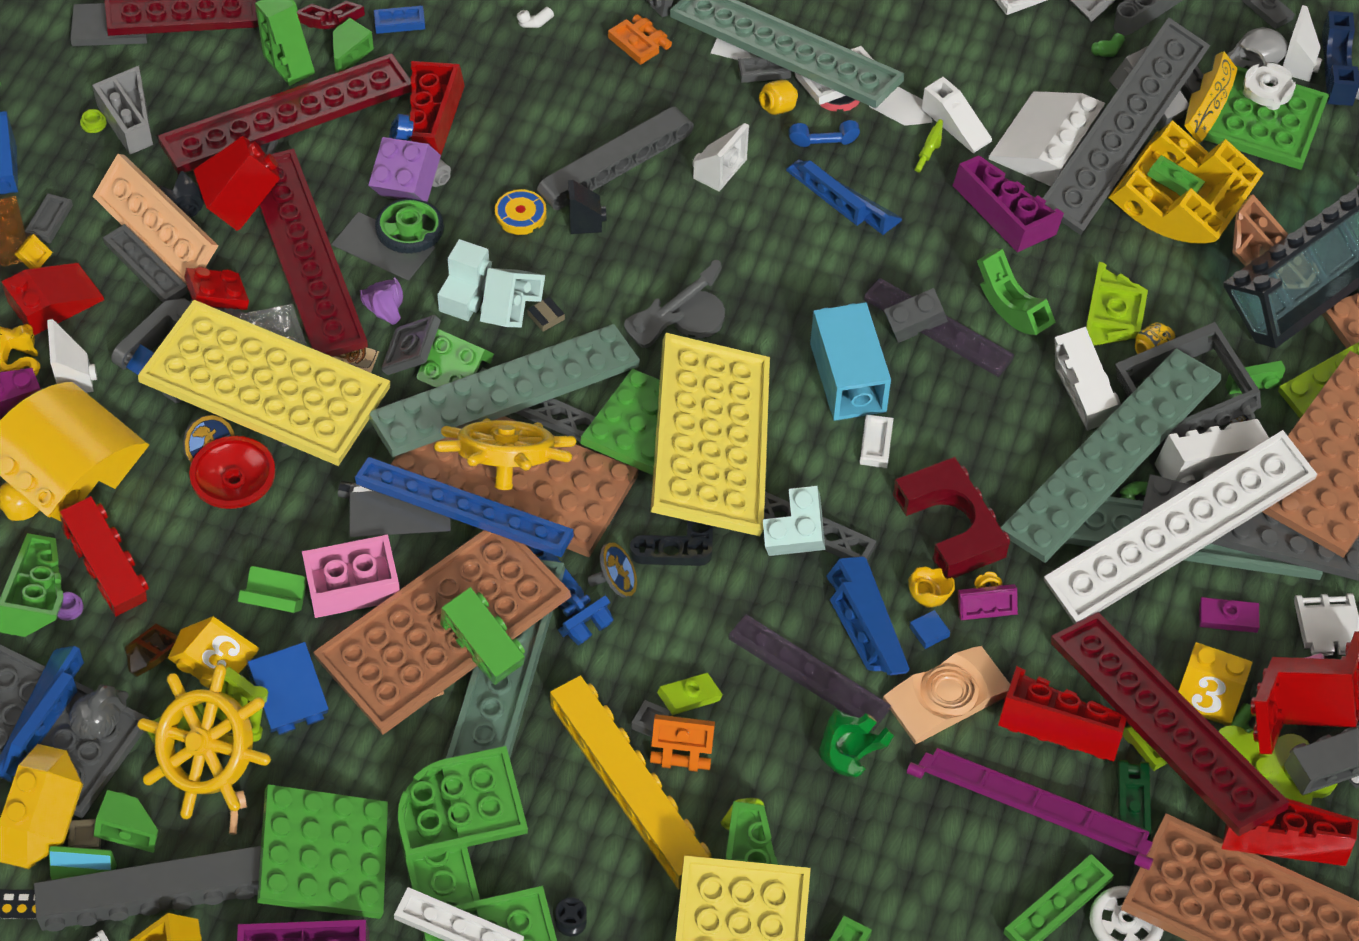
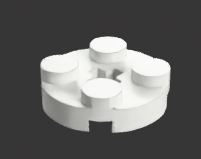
(1265, 95)

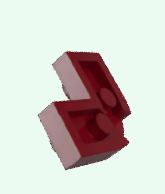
(325, 18)

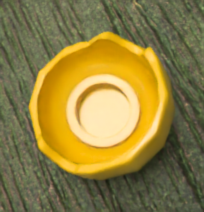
(15, 504)
(930, 586)

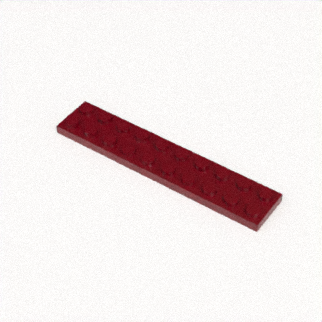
(287, 111)
(310, 262)
(1170, 724)

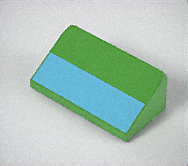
(73, 861)

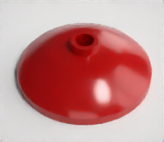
(231, 461)

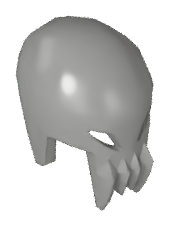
(1260, 47)

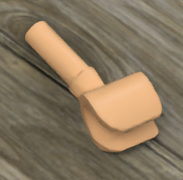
(234, 814)

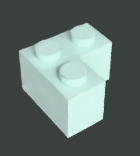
(466, 280)
(506, 295)
(801, 530)

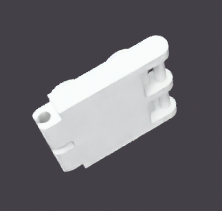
(1326, 624)

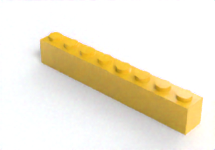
(627, 777)

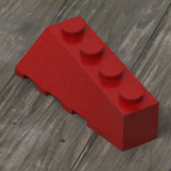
(1061, 717)

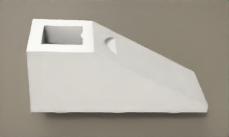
(947, 103)

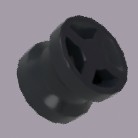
(571, 909)

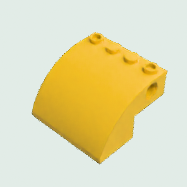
(1191, 216)
(61, 447)

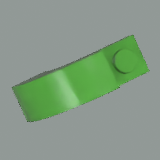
(1009, 300)

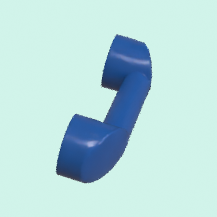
(847, 133)

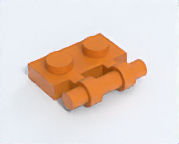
(635, 43)
(684, 735)

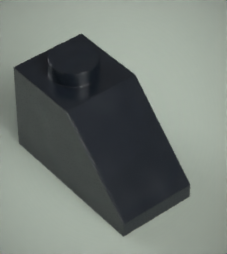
(584, 209)

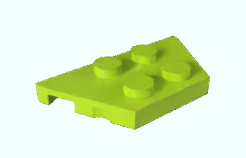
(1115, 308)

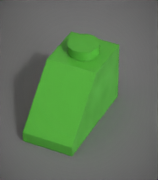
(350, 44)
(125, 822)

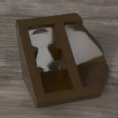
(149, 649)

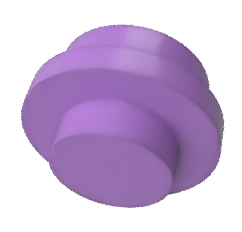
(71, 607)

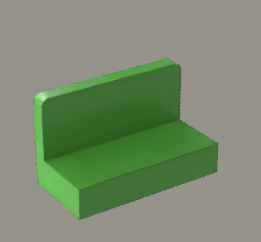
(274, 589)

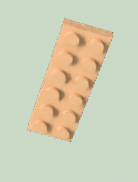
(153, 217)

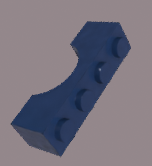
(1340, 75)

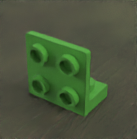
(451, 360)

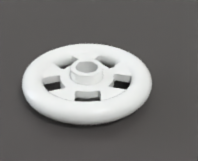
(1102, 929)

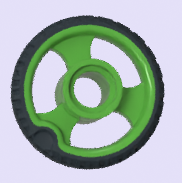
(408, 226)

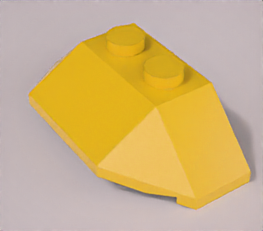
(38, 806)

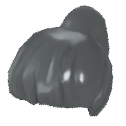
(97, 712)

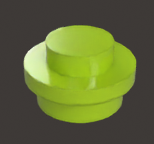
(93, 121)

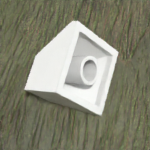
(1303, 48)
(722, 158)
(69, 360)

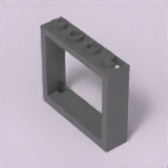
(1195, 344)

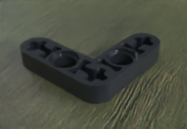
(691, 541)

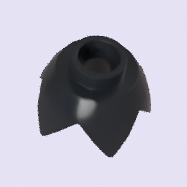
(185, 195)

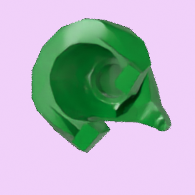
(848, 740)

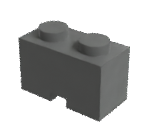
(916, 315)

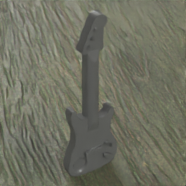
(648, 325)

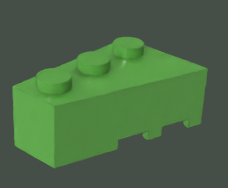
(283, 39)
(482, 635)

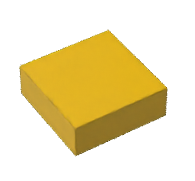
(33, 252)

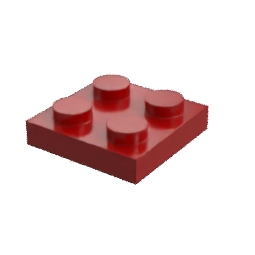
(216, 288)

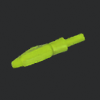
(932, 142)

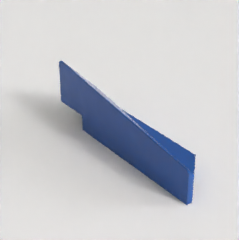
(842, 198)
(865, 616)
(45, 705)

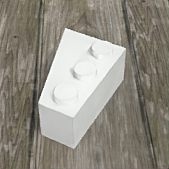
(1084, 378)

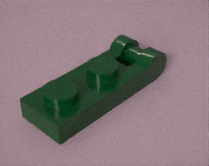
(1134, 794)

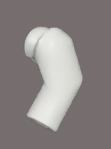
(534, 21)

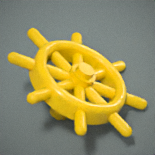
(505, 446)
(204, 741)

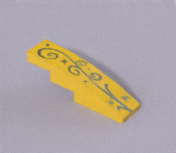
(1210, 99)

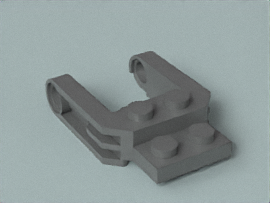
(154, 329)

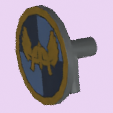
(203, 431)
(616, 570)

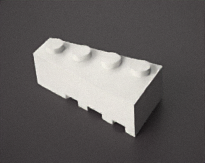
(1199, 455)

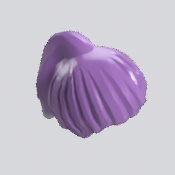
(384, 299)

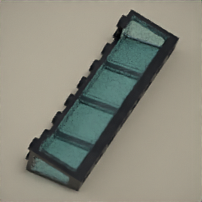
(1300, 274)

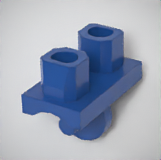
(596, 612)

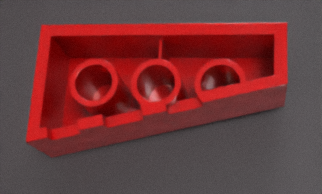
(434, 101)
(104, 558)
(1299, 834)

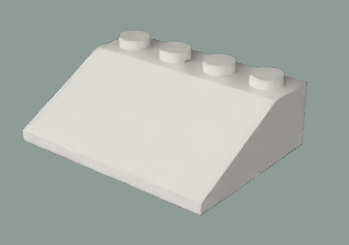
(1047, 134)

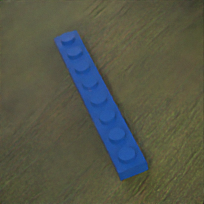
(464, 507)

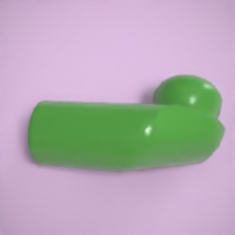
(1108, 48)
(1243, 717)

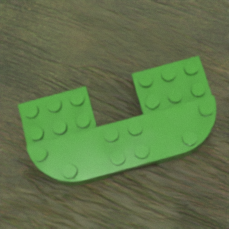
(460, 806)

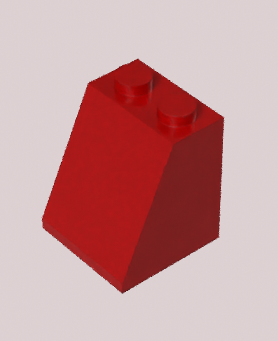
(237, 181)

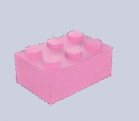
(350, 575)

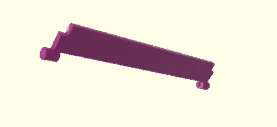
(1037, 802)

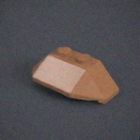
(1255, 231)

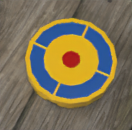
(520, 211)

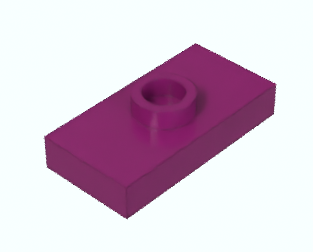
(987, 602)
(1229, 615)

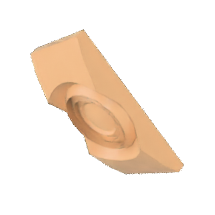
(947, 693)

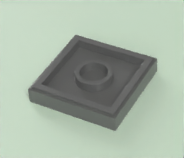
(411, 345)

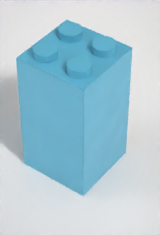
(850, 361)

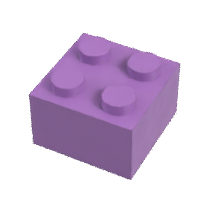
(404, 169)

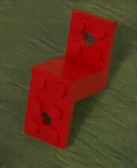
(1306, 694)

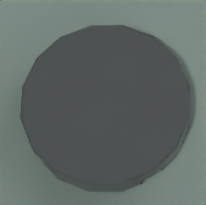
(702, 315)

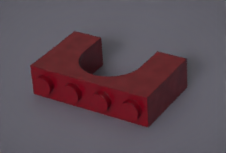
(950, 485)

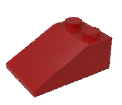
(50, 294)

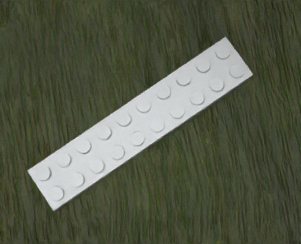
(1180, 527)

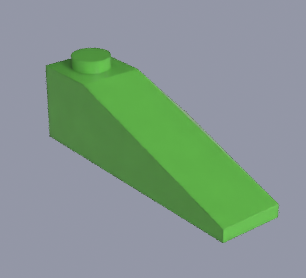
(33, 588)
(750, 835)

